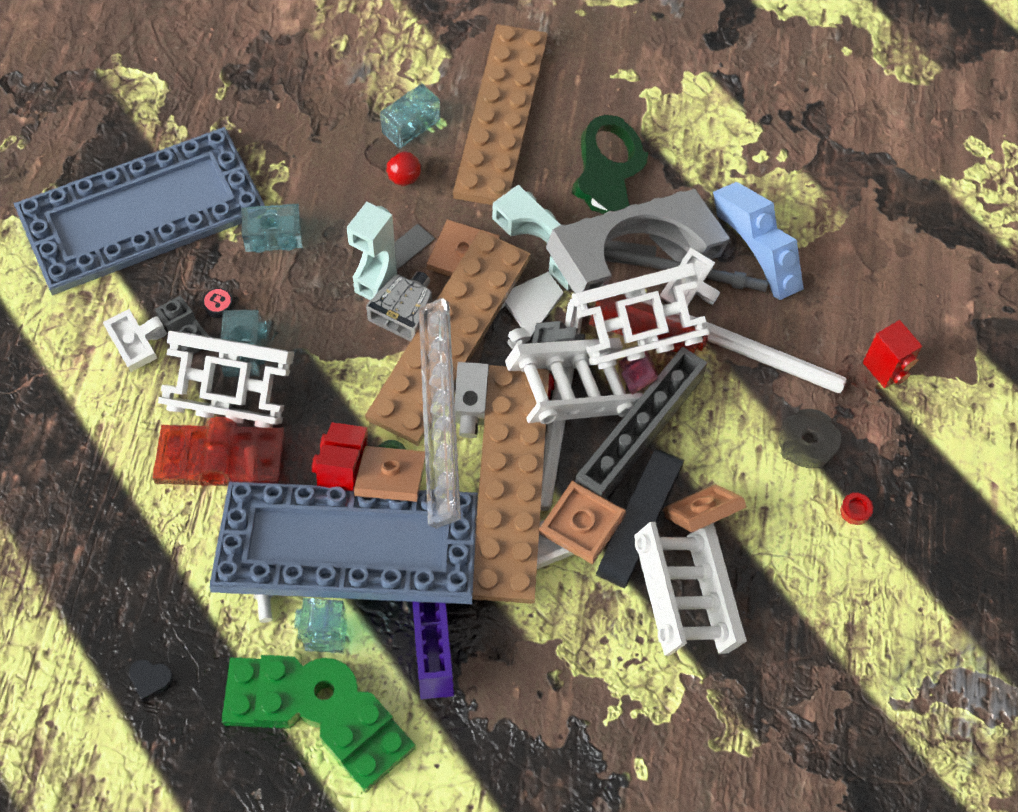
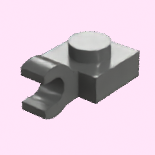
(555, 332)

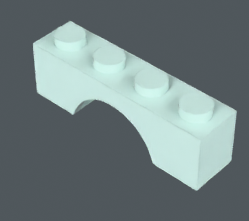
(521, 214)
(374, 235)

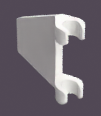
(530, 305)

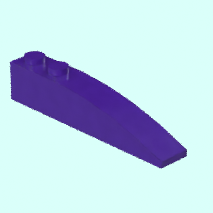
(433, 650)

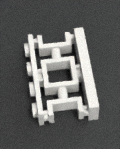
(635, 292)
(229, 355)

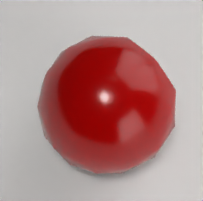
(403, 168)

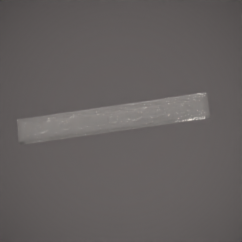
(439, 415)

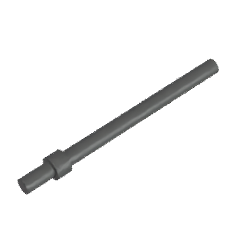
(737, 280)

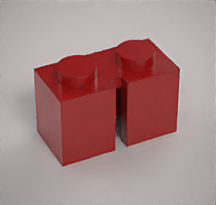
(892, 354)
(340, 456)

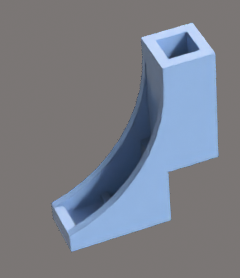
(756, 223)

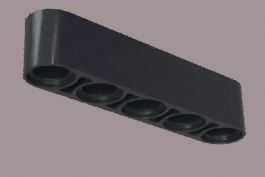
(643, 508)

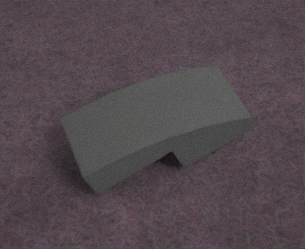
(179, 317)

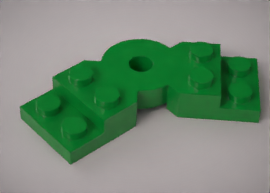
(351, 722)

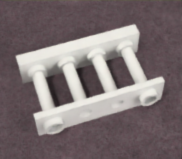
(569, 354)
(714, 583)

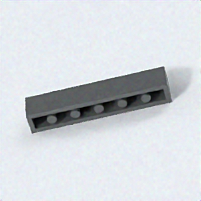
(642, 424)

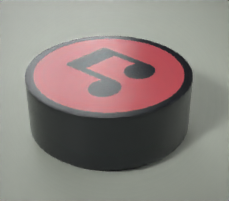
(217, 301)

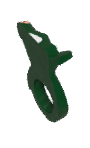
(603, 179)

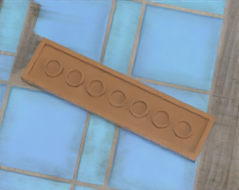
(500, 115)
(475, 298)
(509, 490)

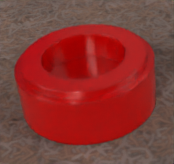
(856, 508)

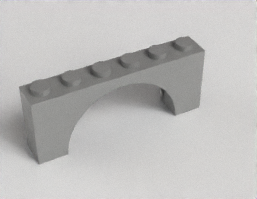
(678, 217)

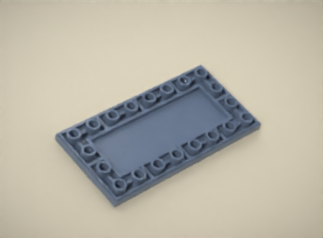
(137, 210)
(341, 546)

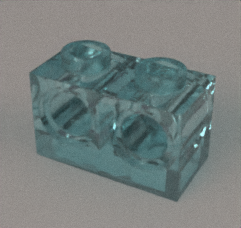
(410, 115)
(322, 625)

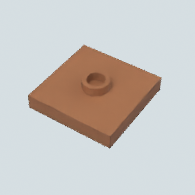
(451, 247)
(390, 474)
(704, 508)
(582, 522)

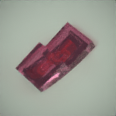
(638, 372)

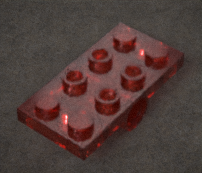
(218, 454)

